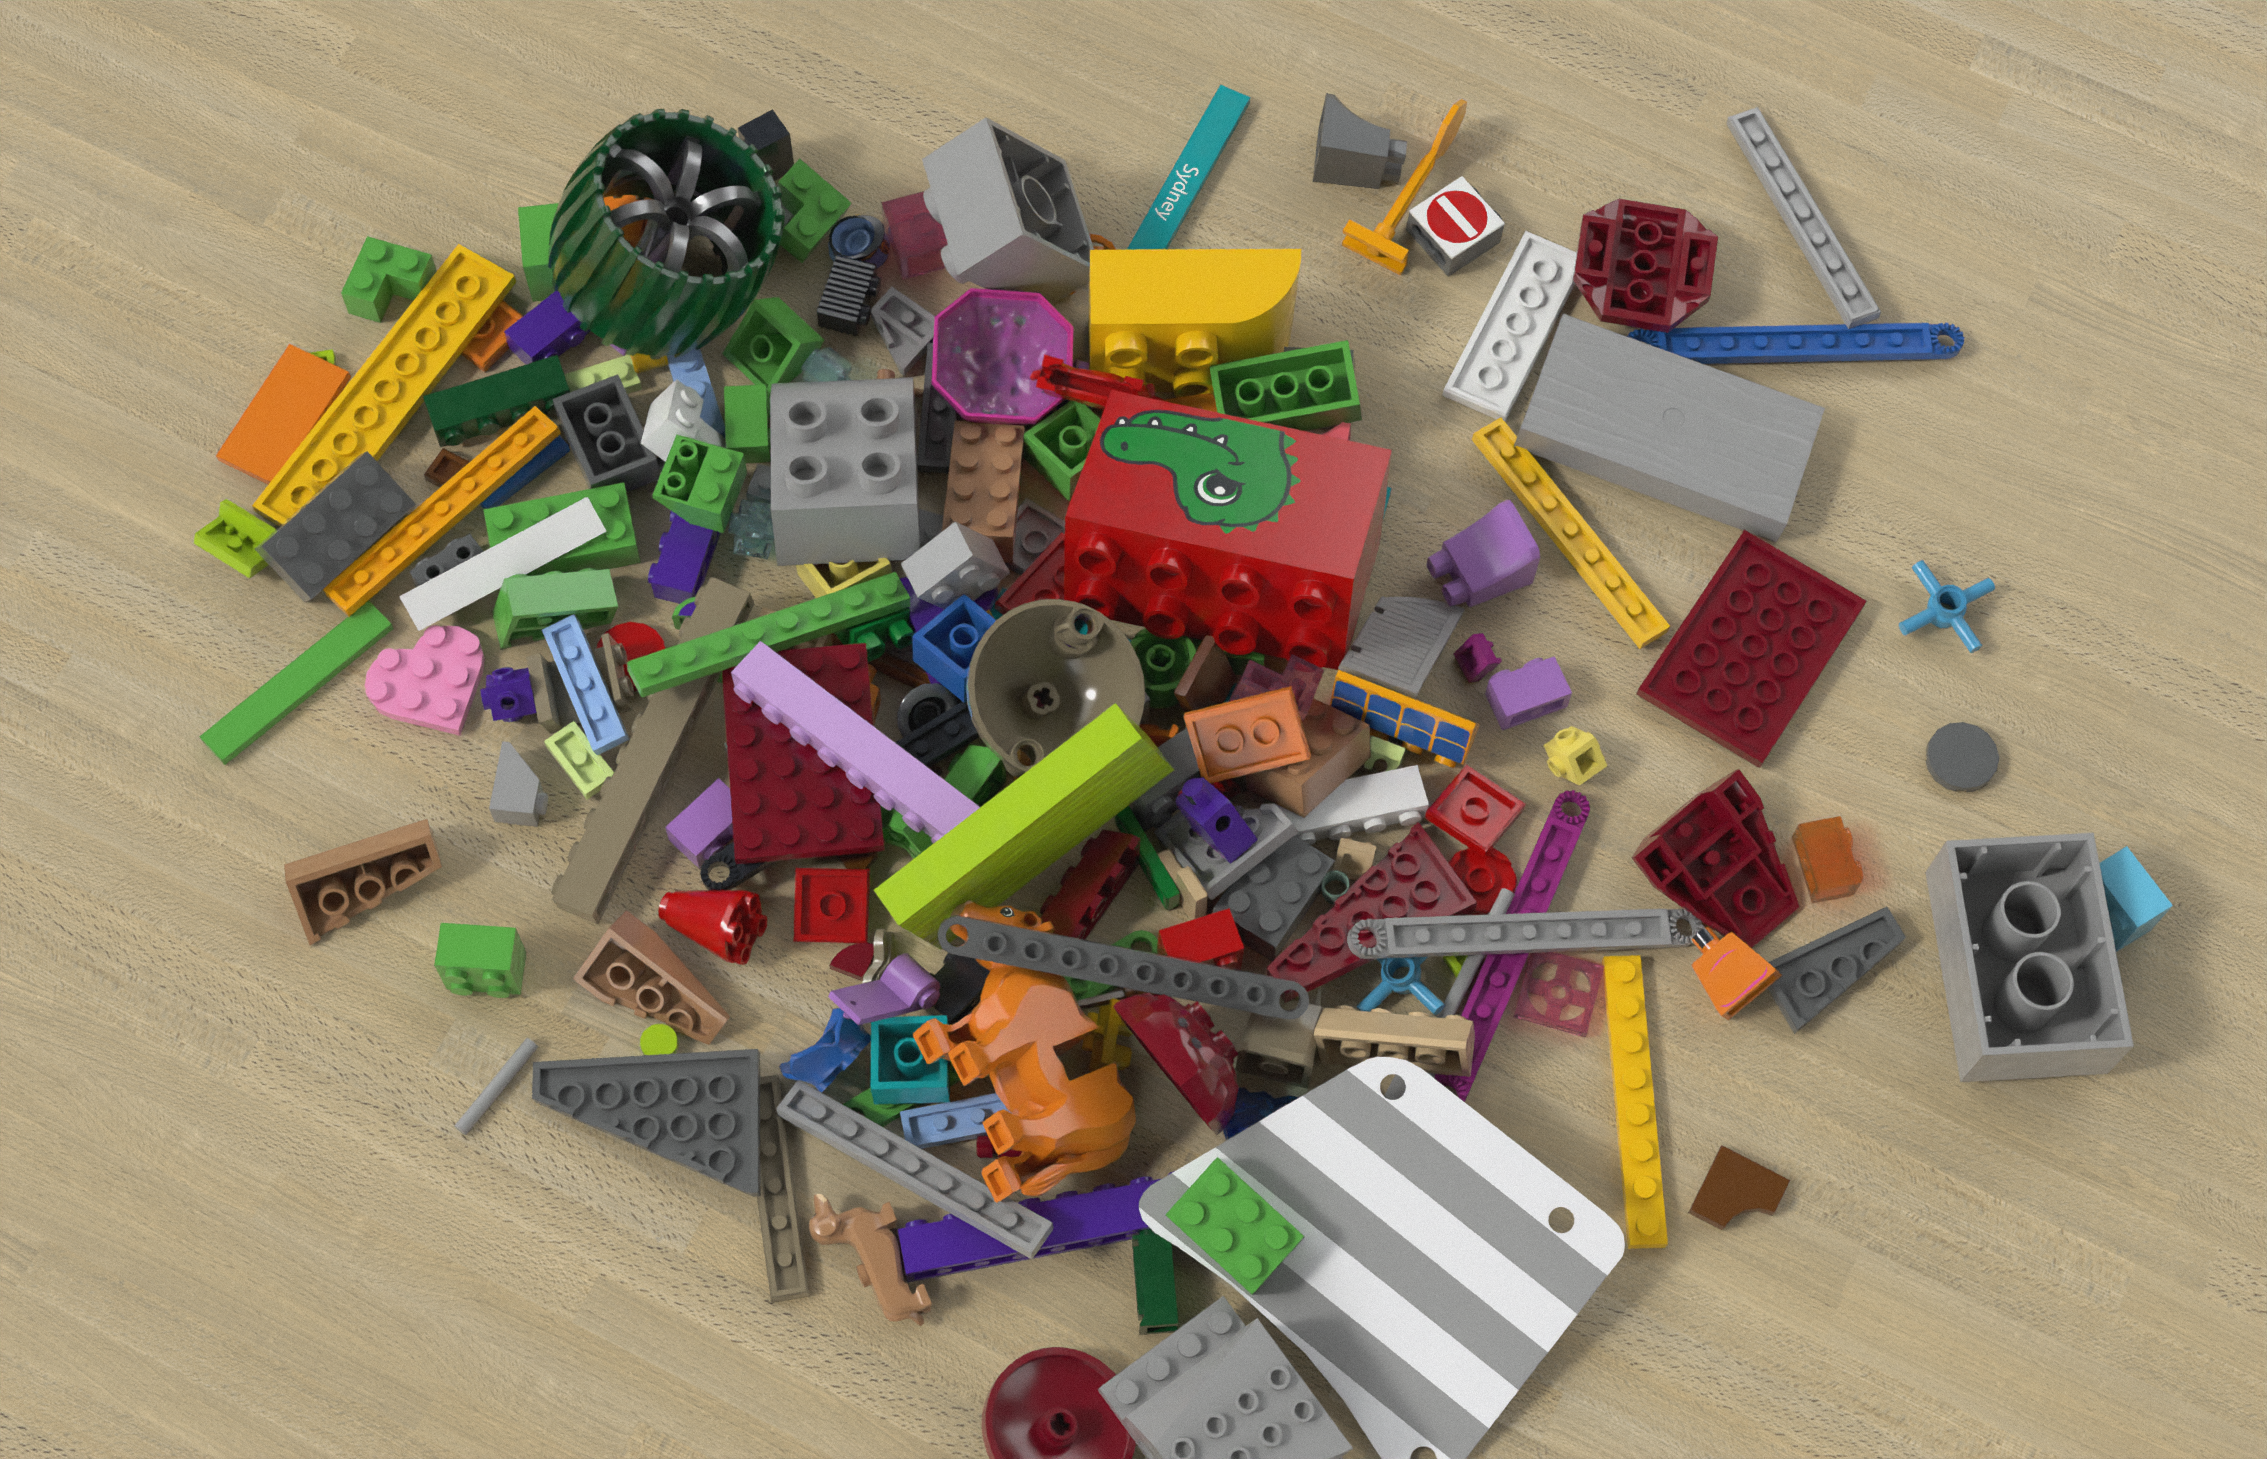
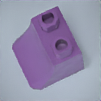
(1487, 558)

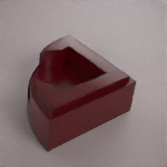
(854, 960)

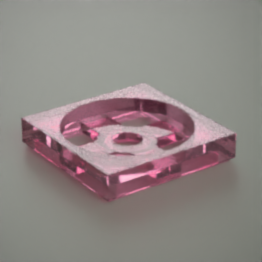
(1565, 965)

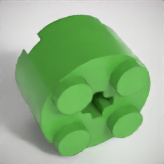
(1174, 659)

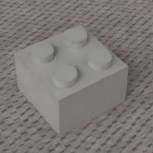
(955, 565)

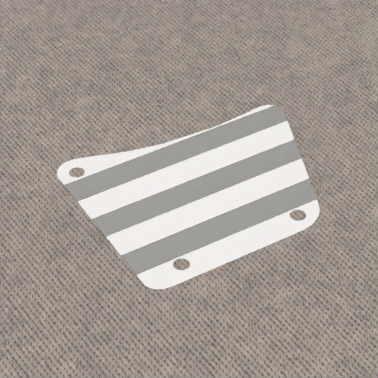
(1421, 1255)

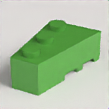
(538, 601)

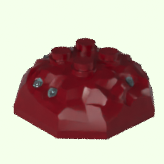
(1186, 1052)

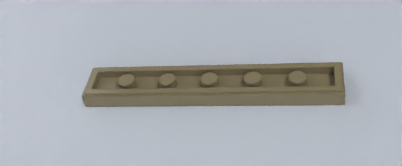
(778, 1202)

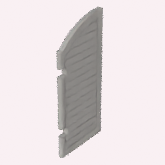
(1401, 642)

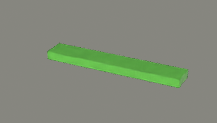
(296, 682)

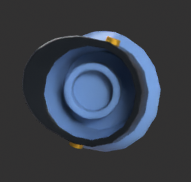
(859, 238)

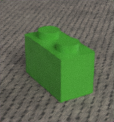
(748, 421)

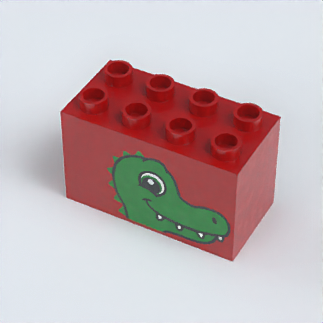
(1225, 529)

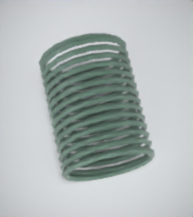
(1331, 876)

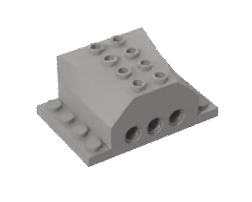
(1221, 1396)

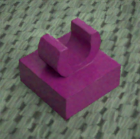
(1476, 657)

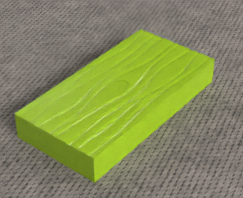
(1027, 825)

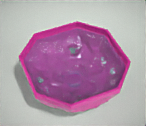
(988, 350)

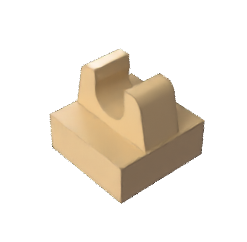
(1354, 857)

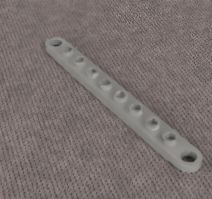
(1523, 933)

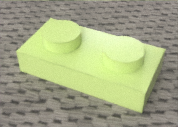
(622, 366)
(578, 760)

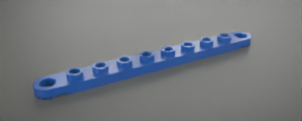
(1806, 342)

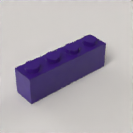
(545, 331)
(683, 560)

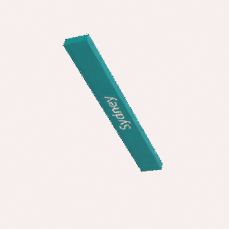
(1191, 170)

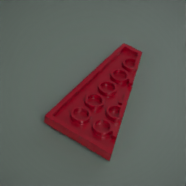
(1404, 884)

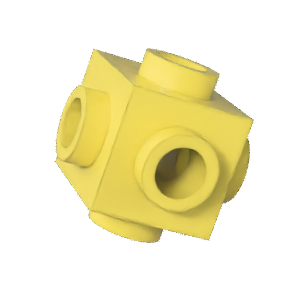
(1574, 755)

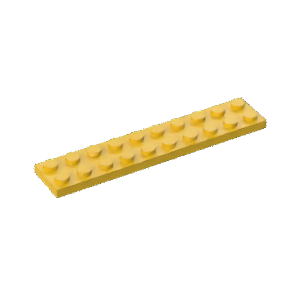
(392, 379)

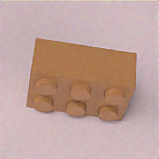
(1337, 750)

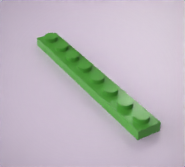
(776, 630)

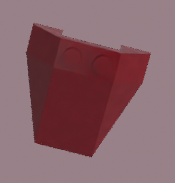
(1721, 861)

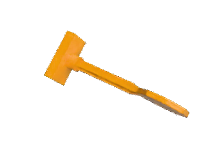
(1377, 244)

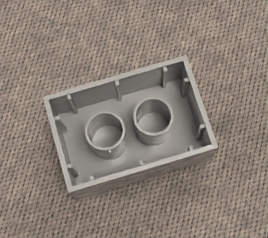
(2028, 957)

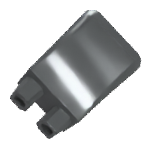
(1354, 150)

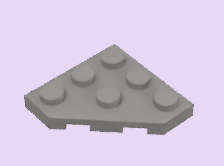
(1213, 871)

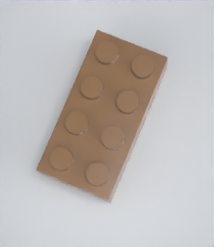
(986, 481)

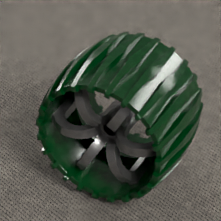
(700, 185)

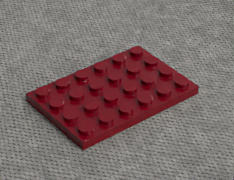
(1751, 648)
(783, 792)

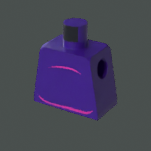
(1203, 807)

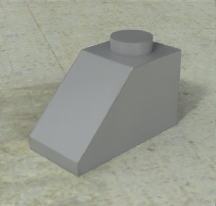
(516, 791)

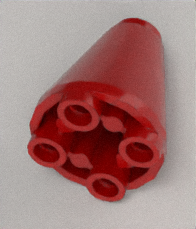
(716, 920)

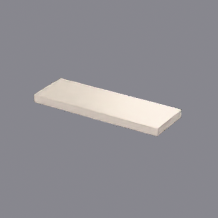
(1513, 327)

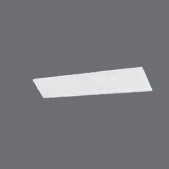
(513, 556)

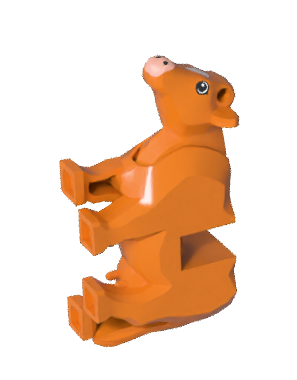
(1016, 1039)

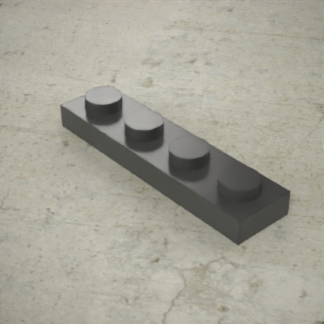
(935, 426)

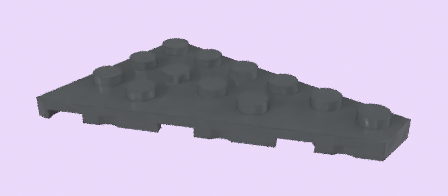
(677, 1106)

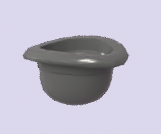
(923, 705)

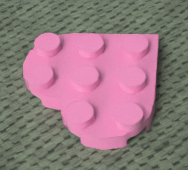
(430, 682)

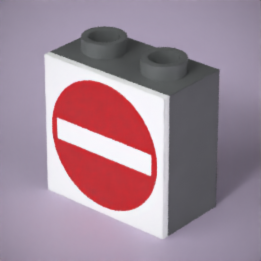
(1455, 226)

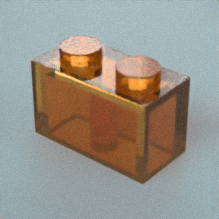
(1827, 859)

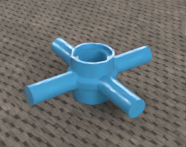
(1952, 596)
(1406, 985)

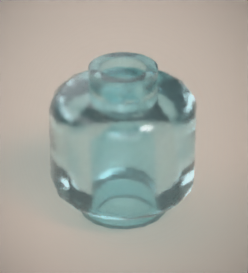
(826, 366)

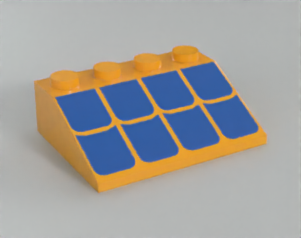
(1405, 718)

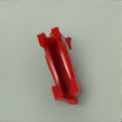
(1086, 385)

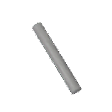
(496, 1086)

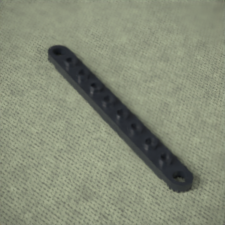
(926, 744)

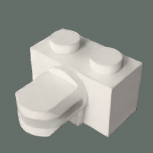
(678, 413)

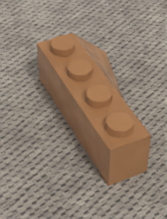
(358, 876)

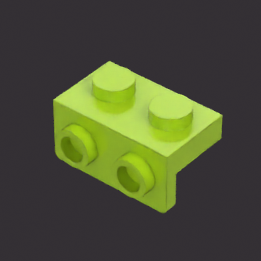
(234, 538)

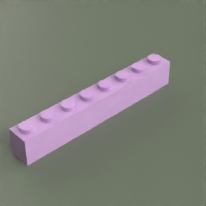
(850, 743)

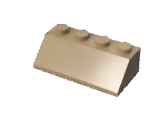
(1425, 1041)

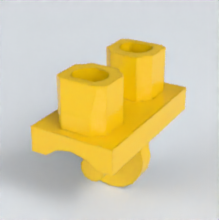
(1103, 1040)

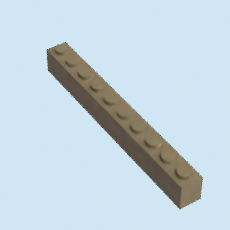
(644, 766)

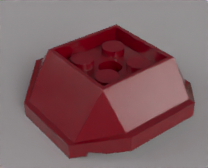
(1651, 236)

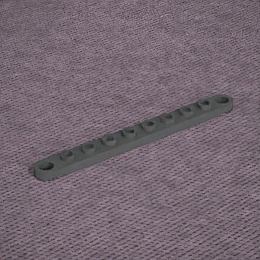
(1123, 967)

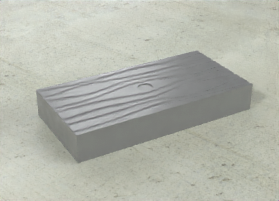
(1670, 428)

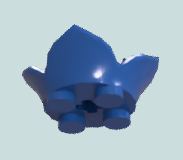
(831, 1053)

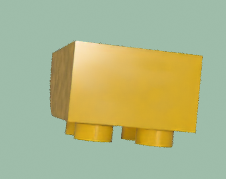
(1188, 309)

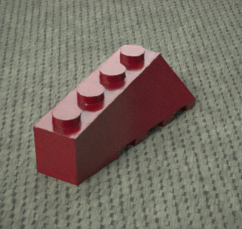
(1092, 884)

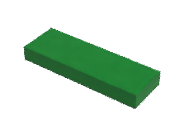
(1149, 860)

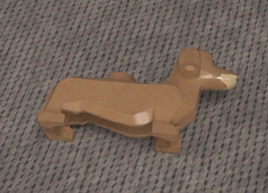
(878, 1252)

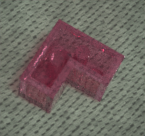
(1298, 673)

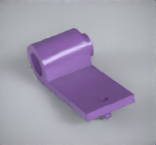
(900, 990)

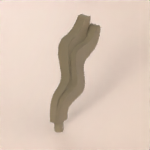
(883, 955)

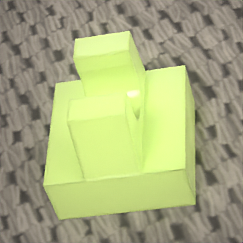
(1390, 752)

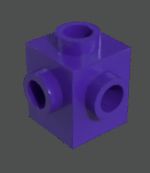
(508, 694)

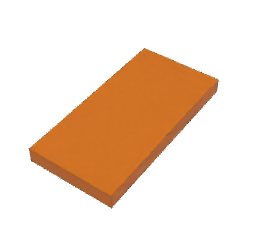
(282, 413)

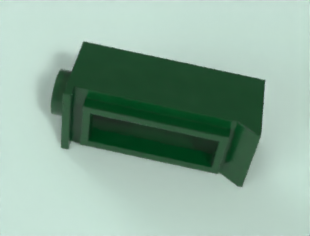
(1154, 1283)

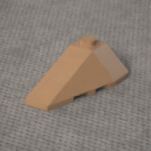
(645, 975)

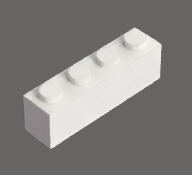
(1366, 805)

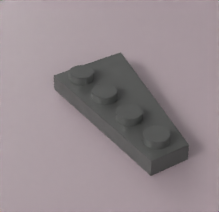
(1831, 965)

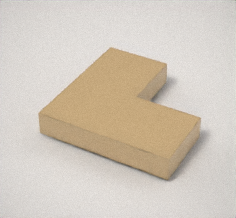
(1192, 893)

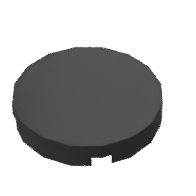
(1962, 757)

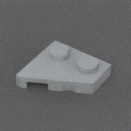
(903, 327)

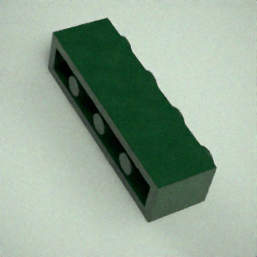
(495, 401)

